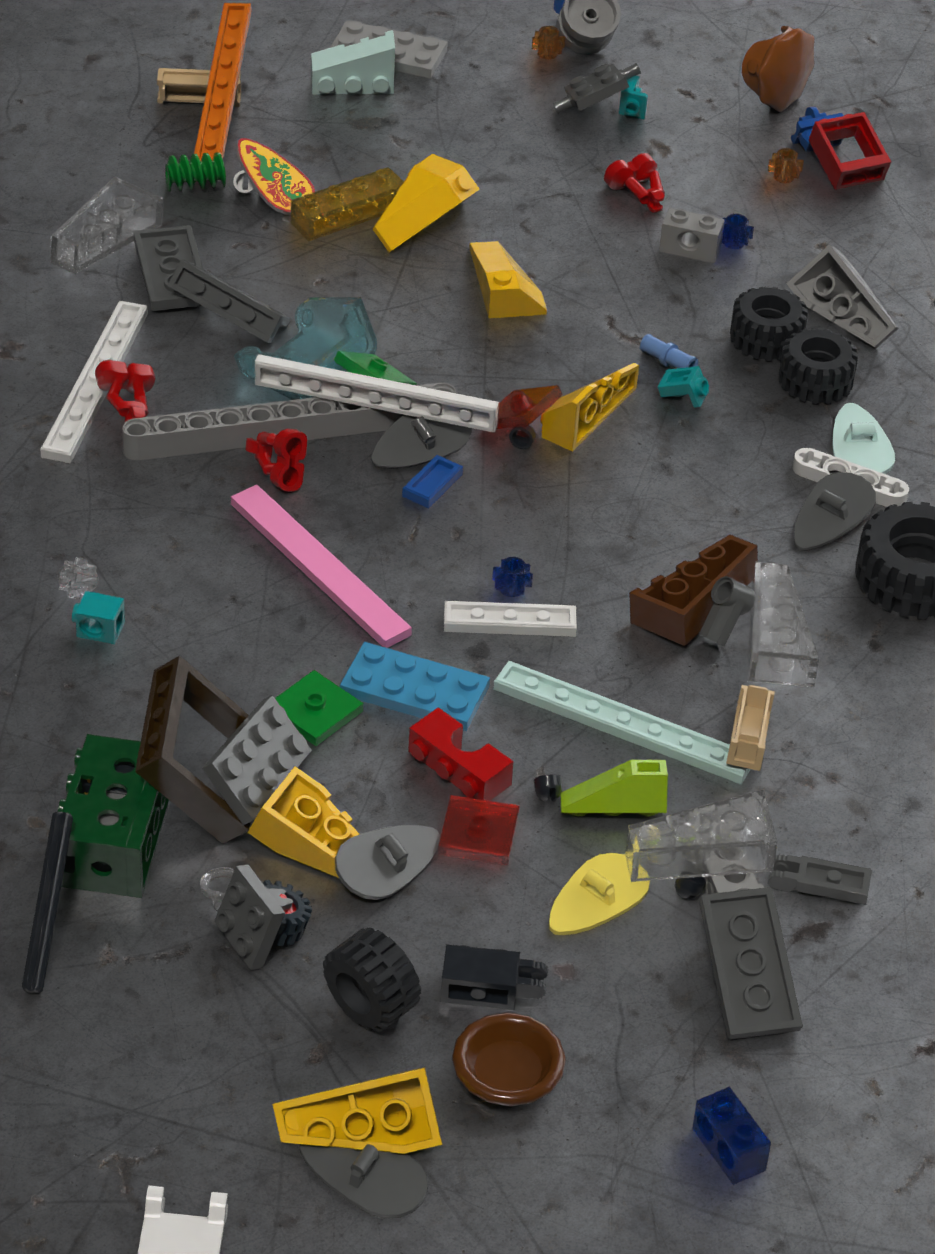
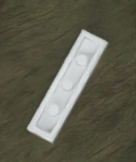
(510, 618)

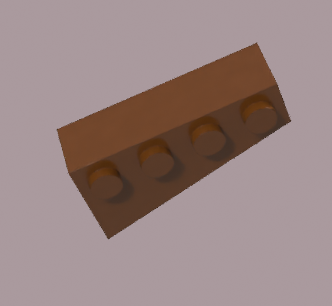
(681, 601)

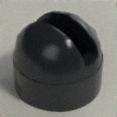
(524, 438)
(548, 786)
(689, 887)

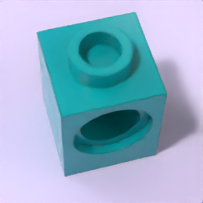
(99, 617)

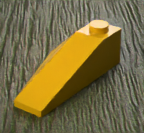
(424, 197)
(504, 284)
(583, 410)
(303, 823)
(386, 1112)

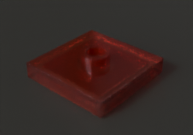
(526, 405)
(479, 830)

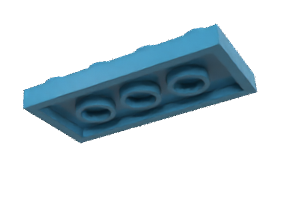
(414, 684)

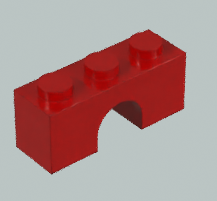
(438, 744)

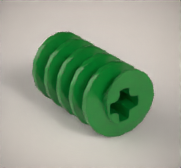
(195, 171)

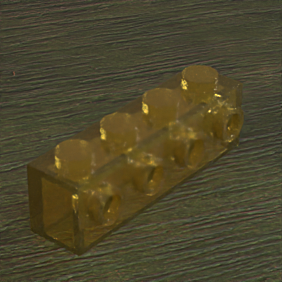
(344, 204)

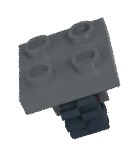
(259, 913)

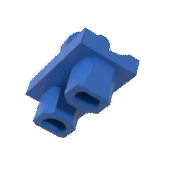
(805, 125)

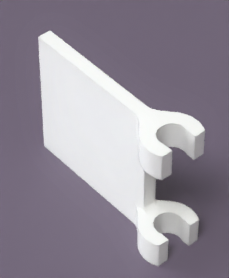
(182, 1233)

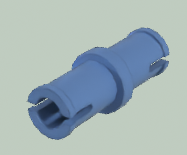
(667, 353)

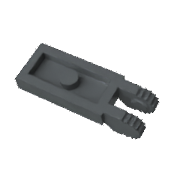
(821, 878)

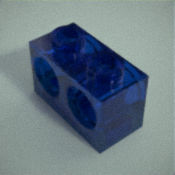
(731, 1135)

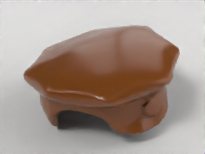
(780, 67)

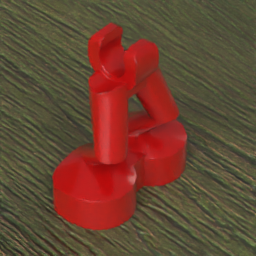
(632, 174)
(135, 378)
(290, 448)

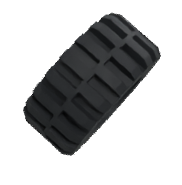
(883, 562)

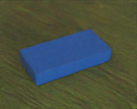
(432, 481)

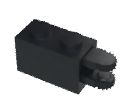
(490, 977)

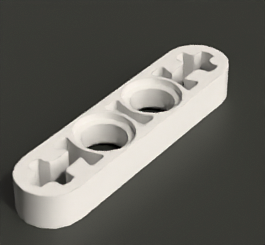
(809, 461)

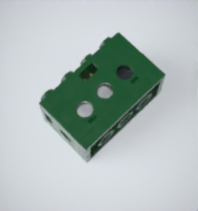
(113, 819)

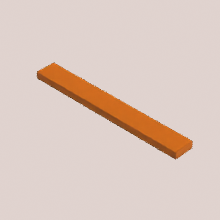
(223, 79)

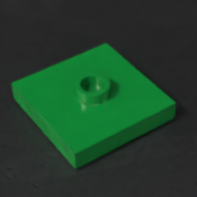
(370, 366)
(318, 707)

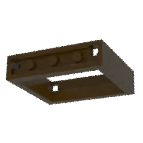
(171, 686)

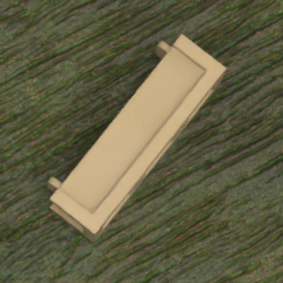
(186, 85)
(750, 727)

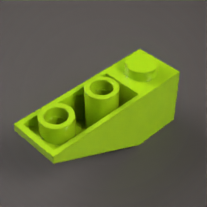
(627, 788)

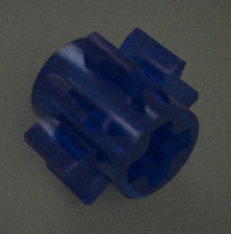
(736, 231)
(512, 576)

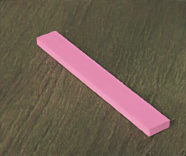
(321, 566)

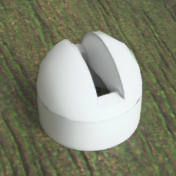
(238, 183)

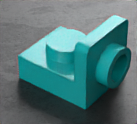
(633, 100)
(685, 381)

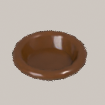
(508, 1059)

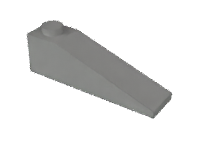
(842, 296)

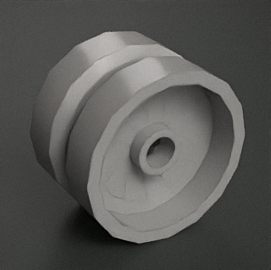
(588, 24)

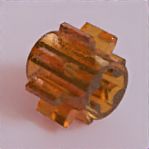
(548, 42)
(785, 165)

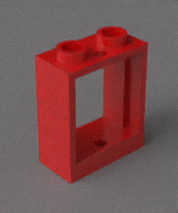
(854, 172)

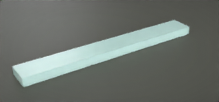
(618, 720)

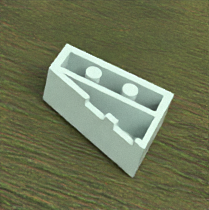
(355, 68)

